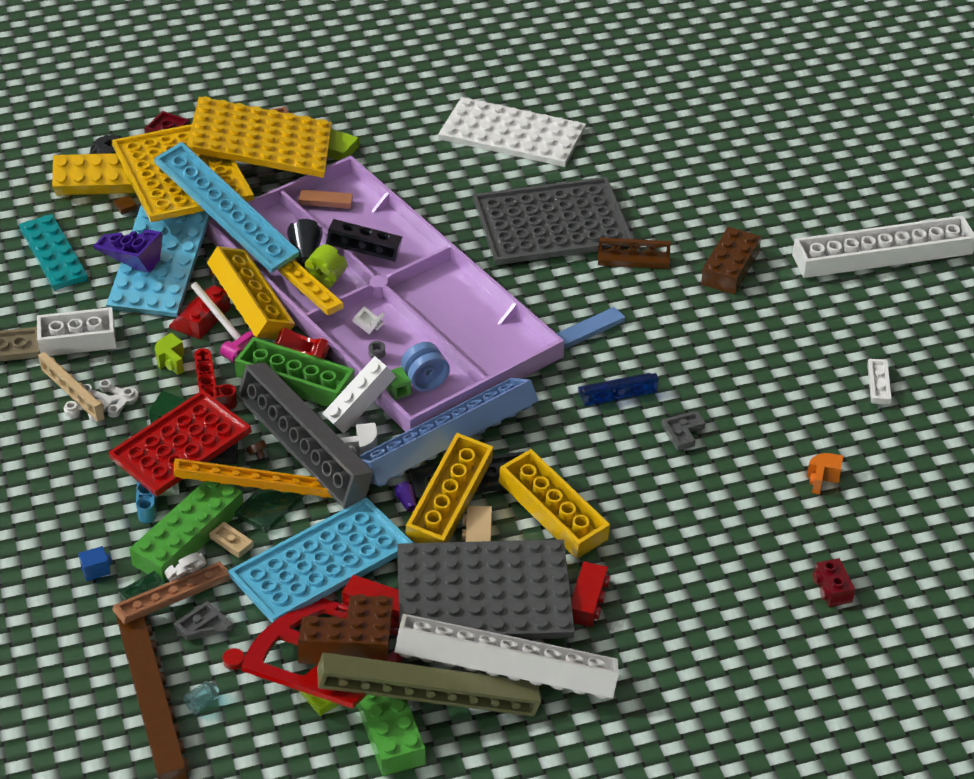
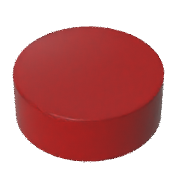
(233, 658)

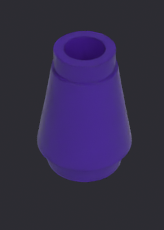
(405, 493)

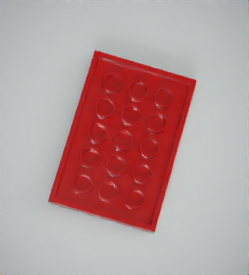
(191, 431)

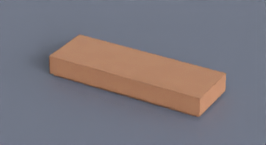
(325, 199)

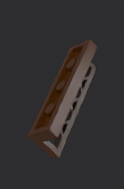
(633, 256)

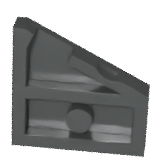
(202, 623)

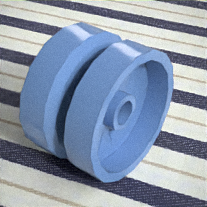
(425, 366)

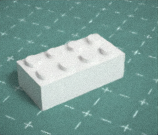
(76, 331)

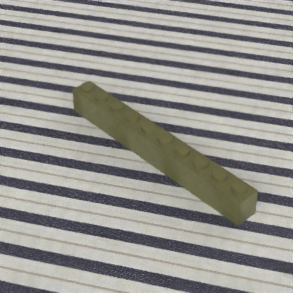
(427, 684)

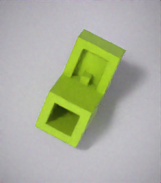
(169, 353)

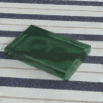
(267, 508)

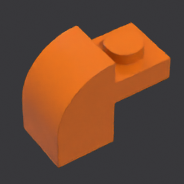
(824, 468)

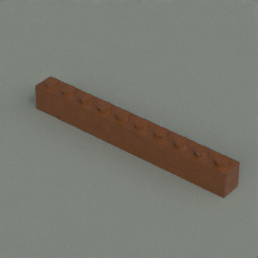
(153, 699)

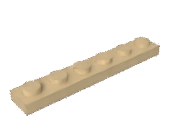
(72, 387)

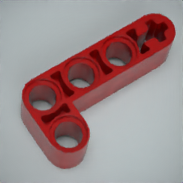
(226, 393)

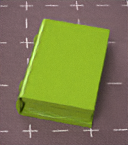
(341, 145)

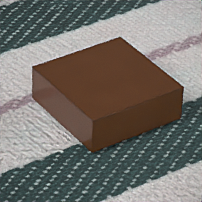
(125, 204)

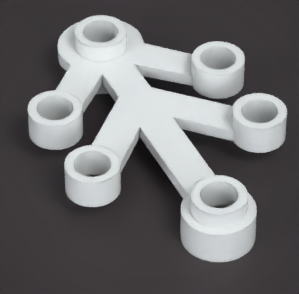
(122, 396)

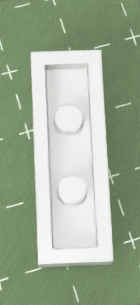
(879, 381)

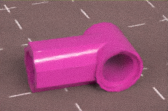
(231, 350)

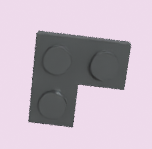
(679, 429)

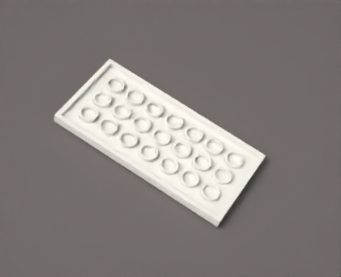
(512, 131)

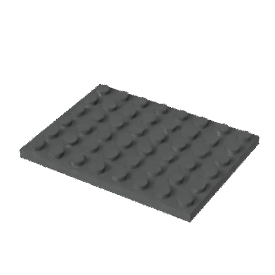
(550, 220)
(489, 586)

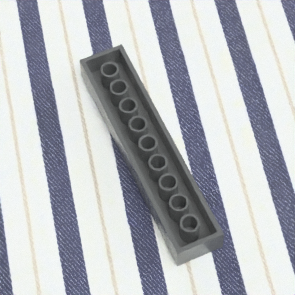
(304, 434)

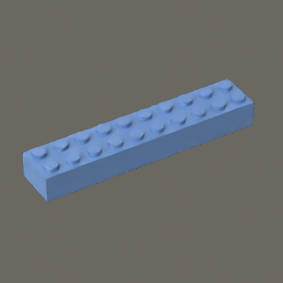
(437, 433)

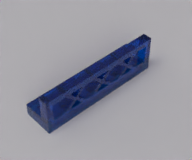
(618, 389)

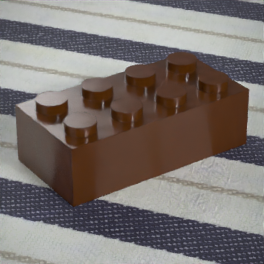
(731, 260)

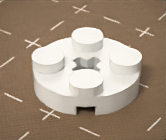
(186, 566)

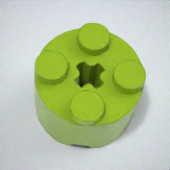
(326, 265)

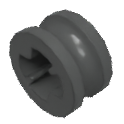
(377, 349)

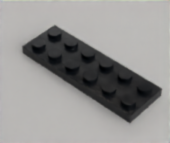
(422, 475)

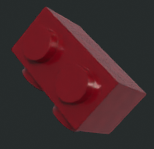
(833, 582)

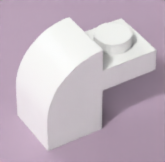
(364, 440)

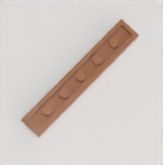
(171, 592)

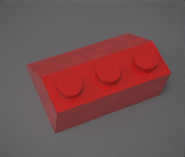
(197, 317)

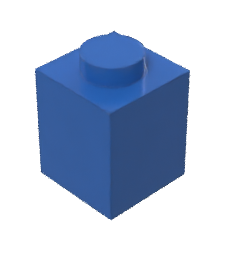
(95, 563)

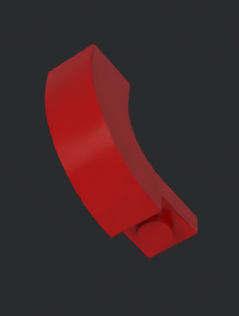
(295, 341)

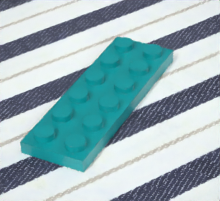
(53, 252)

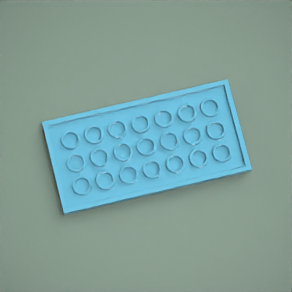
(165, 286)
(319, 560)

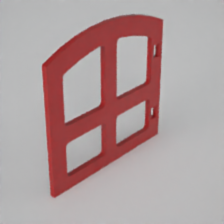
(283, 630)

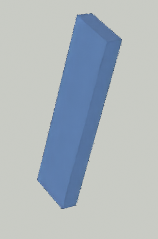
(591, 327)

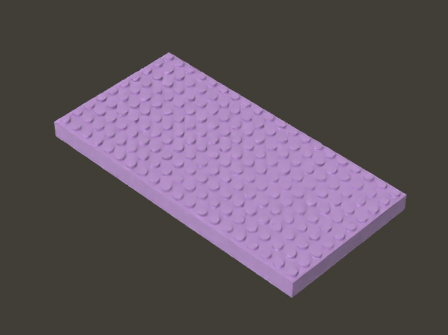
(425, 295)

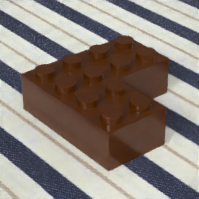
(362, 634)

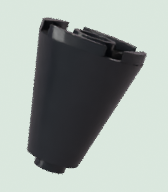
(306, 237)

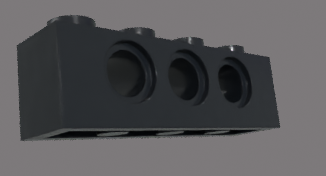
(364, 240)

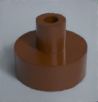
(257, 448)

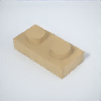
(231, 539)

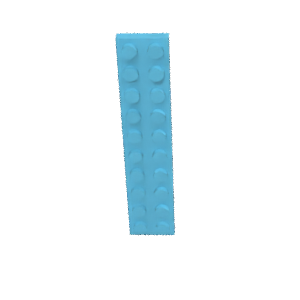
(226, 207)

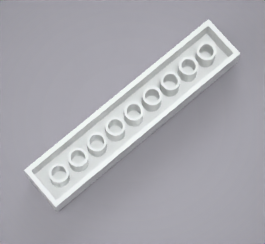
(883, 246)
(507, 656)

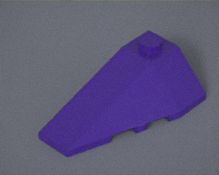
(136, 250)

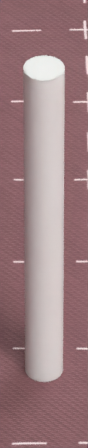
(215, 310)

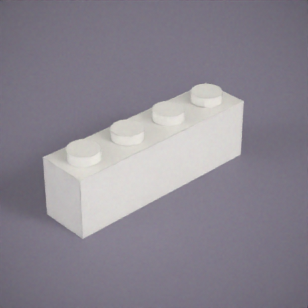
(359, 394)

